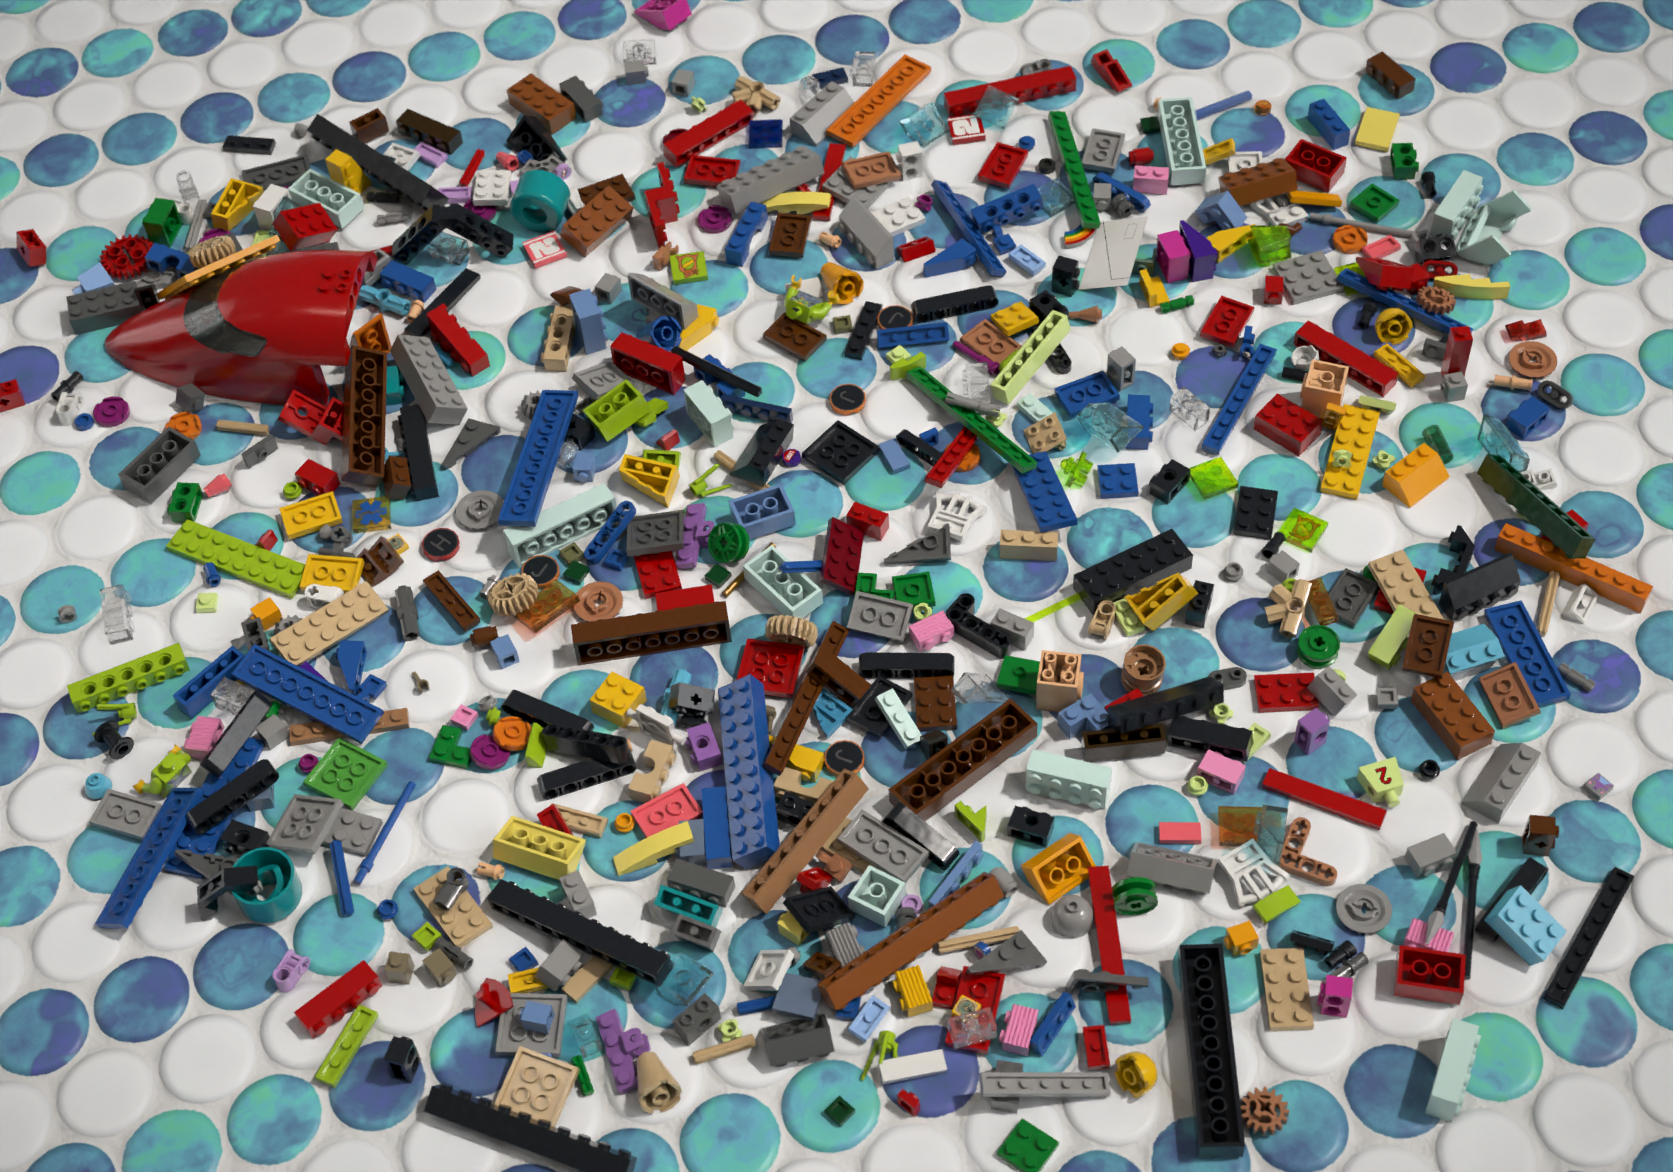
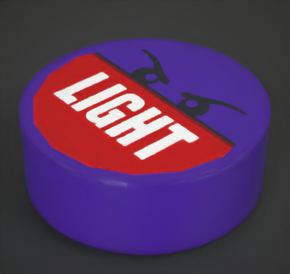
(791, 458)

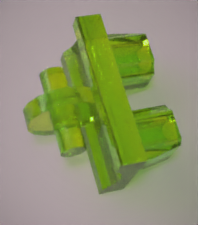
(1074, 468)

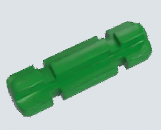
(1177, 304)
(583, 1077)

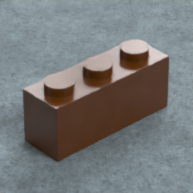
(1390, 75)
(838, 678)

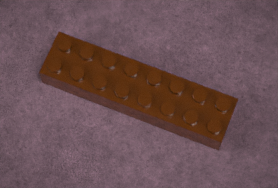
(364, 417)
(651, 633)
(965, 760)

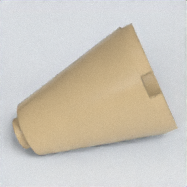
(656, 1084)

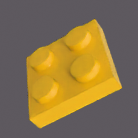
(1014, 318)

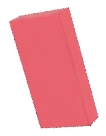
(1381, 248)
(1180, 833)

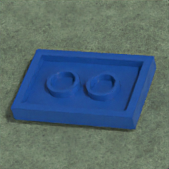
(1087, 390)

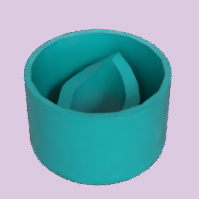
(539, 200)
(273, 868)

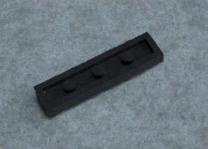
(863, 330)

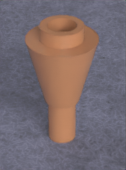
(1090, 314)

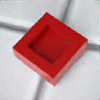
(908, 1102)

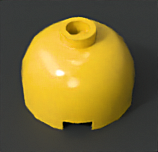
(1393, 326)
(1136, 1073)

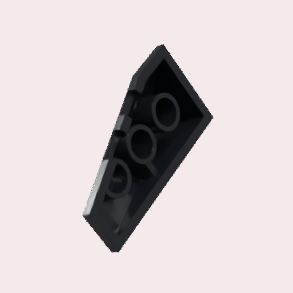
(535, 139)

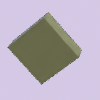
(842, 324)
(571, 553)

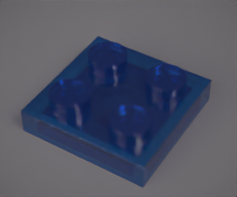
(765, 133)

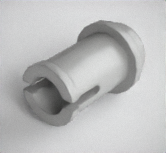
(491, 580)

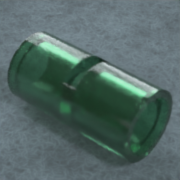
(1435, 439)

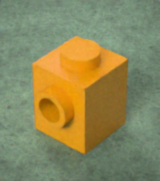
(268, 613)
(1241, 938)

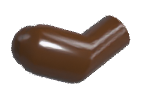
(1292, 229)

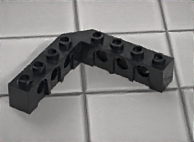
(457, 220)

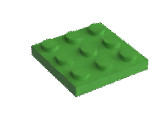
(345, 773)

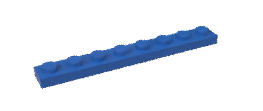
(968, 228)
(1397, 300)
(1239, 399)

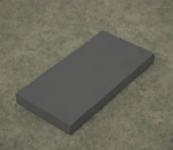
(278, 173)

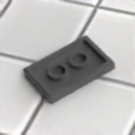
(1352, 596)

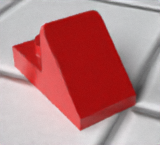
(814, 879)
(946, 987)

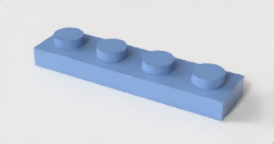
(961, 871)

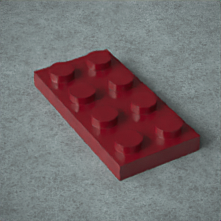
(841, 556)

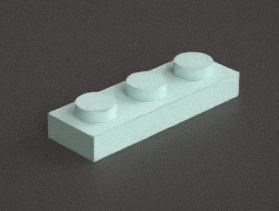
(898, 718)

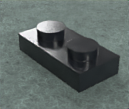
(1320, 944)

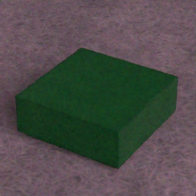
(1150, 124)
(576, 572)
(718, 575)
(839, 1111)

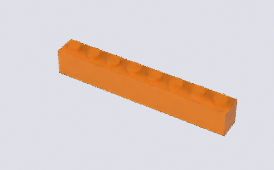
(1547, 558)

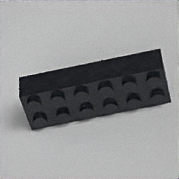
(1133, 570)

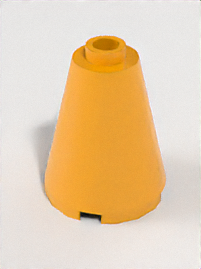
(842, 281)

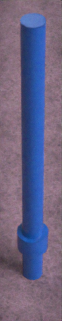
(367, 864)

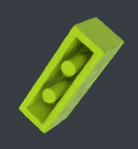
(1392, 638)

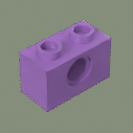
(1311, 731)
(703, 737)

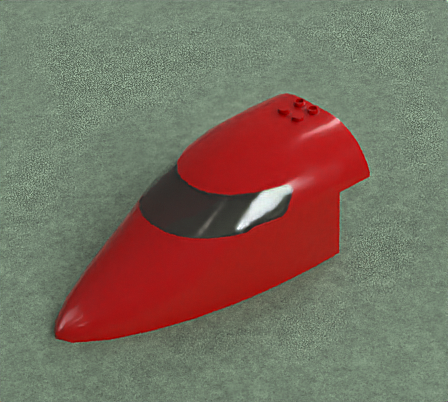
(251, 328)

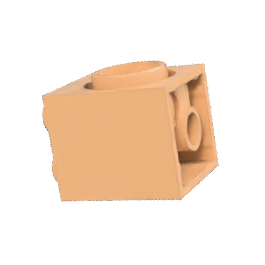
(1322, 385)
(1058, 680)

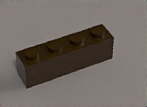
(429, 131)
(1112, 745)

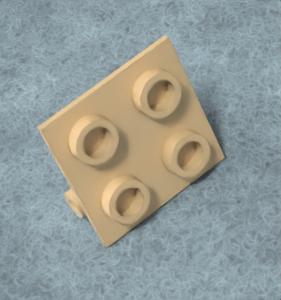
(1046, 434)

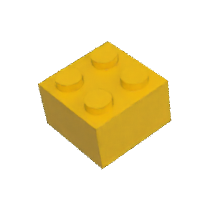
(616, 697)

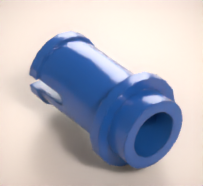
(212, 576)

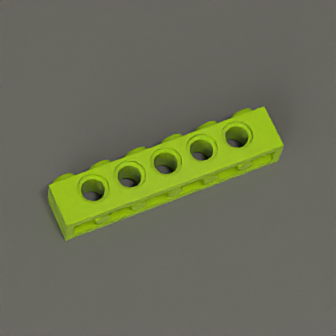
(128, 678)

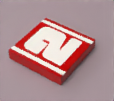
(966, 129)

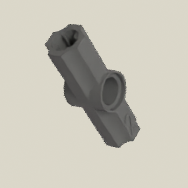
(407, 613)

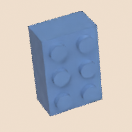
(588, 321)
(763, 511)

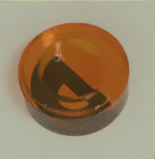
(1262, 107)

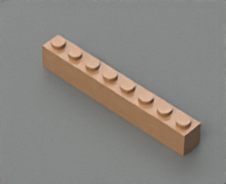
(805, 841)

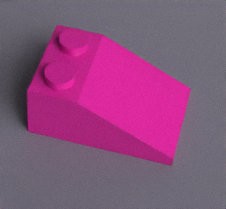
(664, 13)

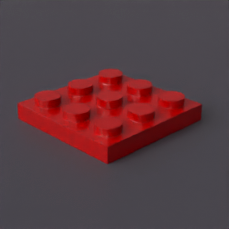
(772, 664)

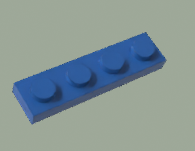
(912, 334)

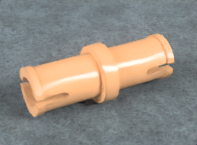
(1513, 382)

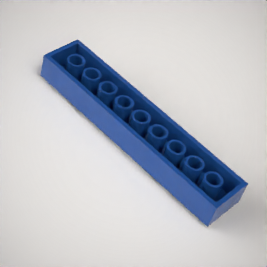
(748, 783)

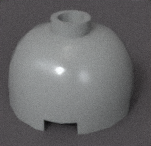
(1072, 916)

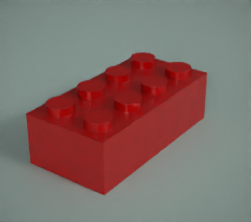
(648, 363)

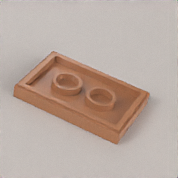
(871, 170)
(989, 341)
(1509, 695)

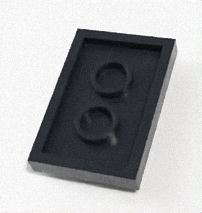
(1255, 512)
(867, 713)
(818, 909)

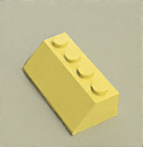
(538, 848)

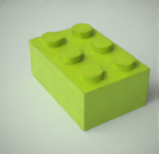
(616, 410)

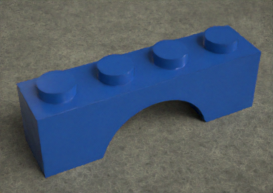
(739, 244)

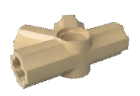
(754, 95)
(1285, 602)

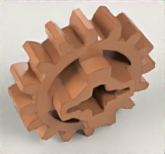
(1436, 300)
(1264, 1115)

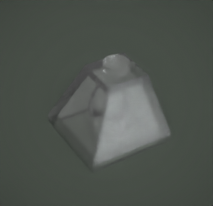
(977, 689)

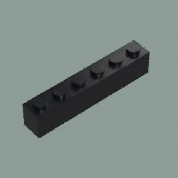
(419, 452)
(1165, 704)

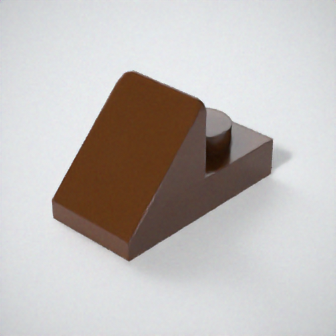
(821, 965)

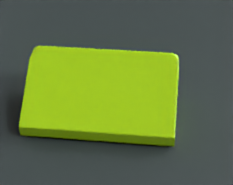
(668, 457)
(536, 747)

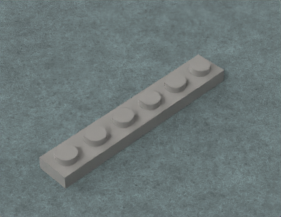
(1044, 1084)

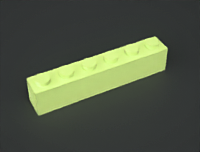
(1030, 357)

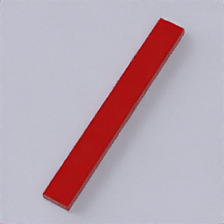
(1108, 941)

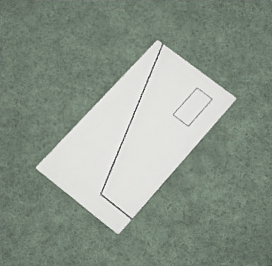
(1113, 253)

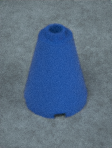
(661, 332)

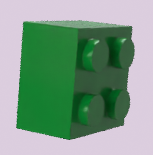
(162, 222)

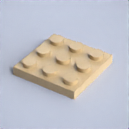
(537, 1085)

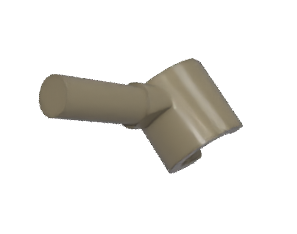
(420, 682)
(771, 714)

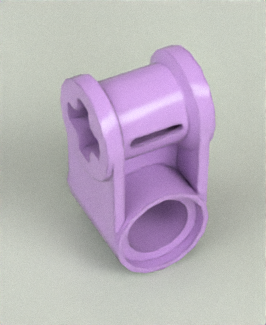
(291, 968)

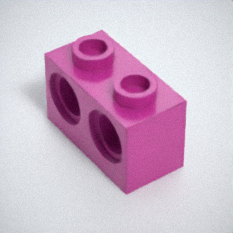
(1335, 996)

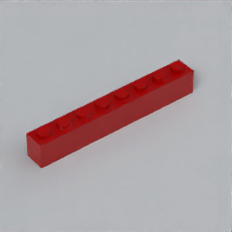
(1024, 88)

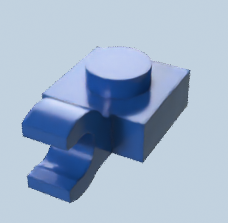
(1003, 243)
(1247, 340)
(371, 688)

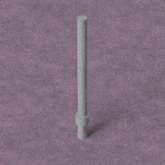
(1327, 219)

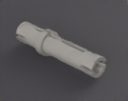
(972, 404)

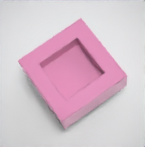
(464, 717)

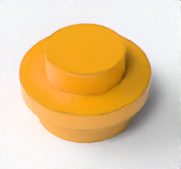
(1180, 351)
(624, 823)

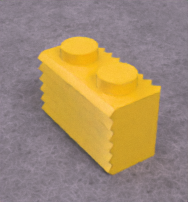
(913, 991)

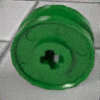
(728, 542)
(1318, 646)
(1134, 896)

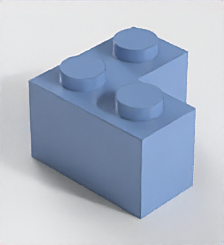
(1221, 209)
(1083, 715)

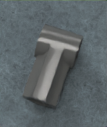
(451, 890)

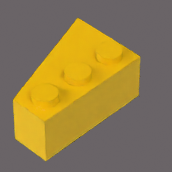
(347, 172)
(235, 204)
(650, 477)
(1162, 600)

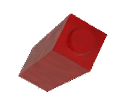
(1457, 350)

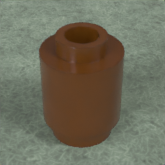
(482, 636)

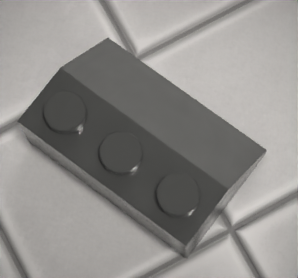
(797, 1040)

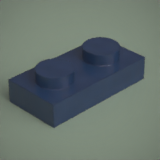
(836, 75)

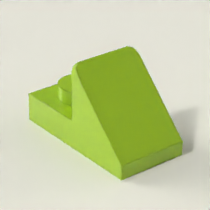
(973, 822)

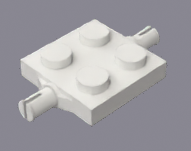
(656, 725)

